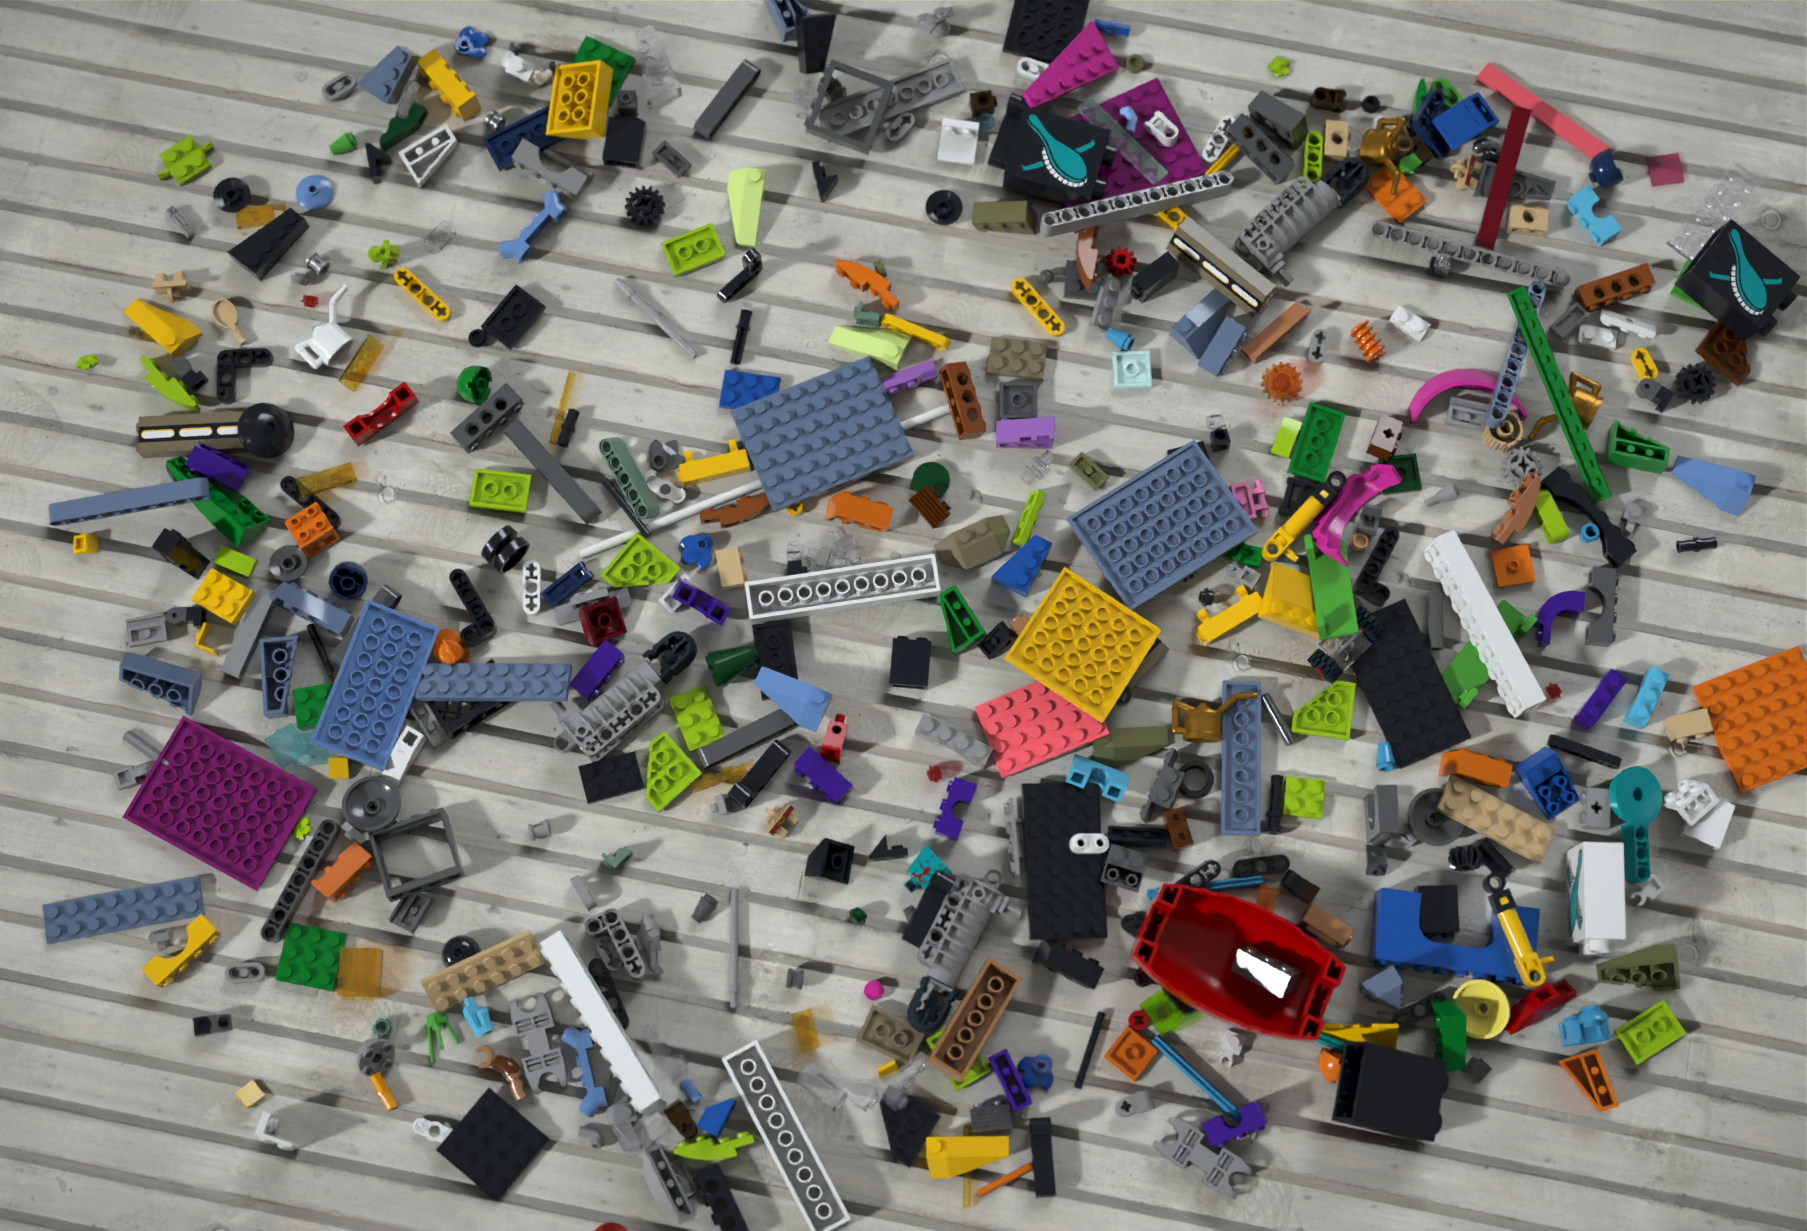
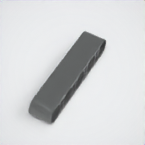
(727, 99)
(385, 596)

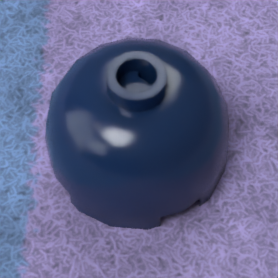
(1604, 170)
(348, 580)

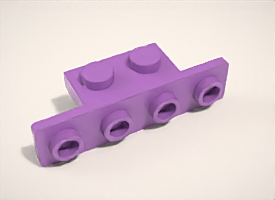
(909, 377)

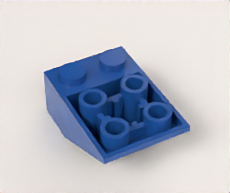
(1466, 121)
(1547, 782)

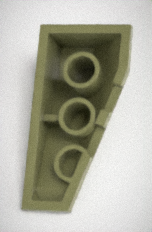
(1129, 744)
(1647, 967)

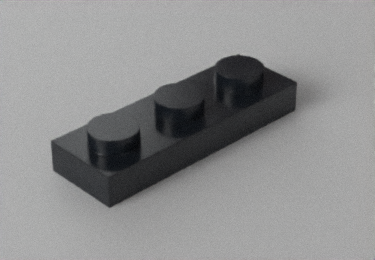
(1137, 836)

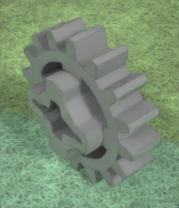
(1526, 461)

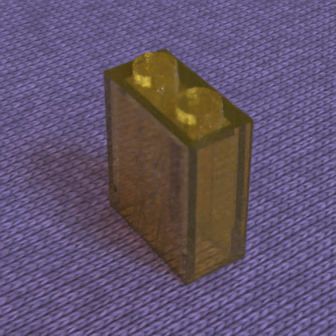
(360, 973)

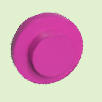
(873, 990)

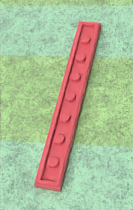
(1541, 111)

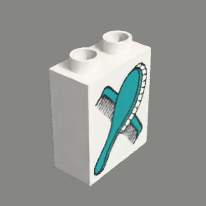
(1595, 897)

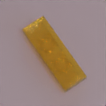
(361, 363)
(326, 479)
(726, 774)

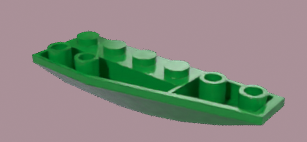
(226, 509)

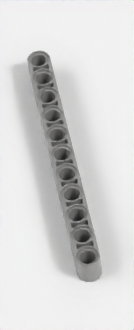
(1136, 204)
(1477, 259)

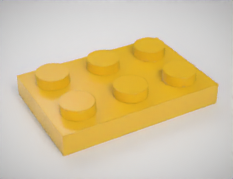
(223, 596)

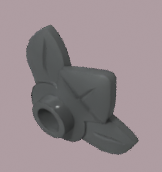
(667, 453)

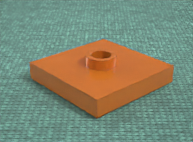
(1512, 566)

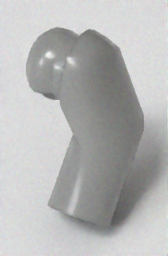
(593, 1135)

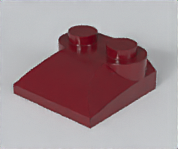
(602, 620)

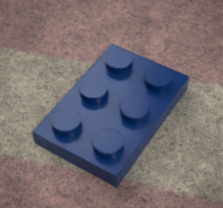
(744, 388)

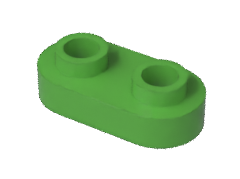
(1448, 90)

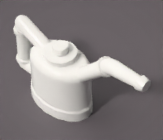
(328, 340)

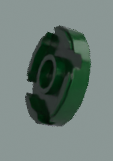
(932, 475)

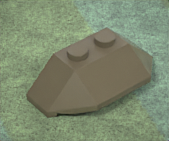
(974, 543)

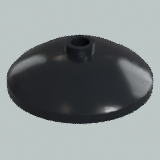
(258, 438)

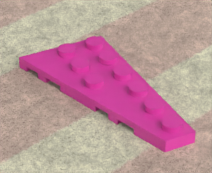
(1077, 65)

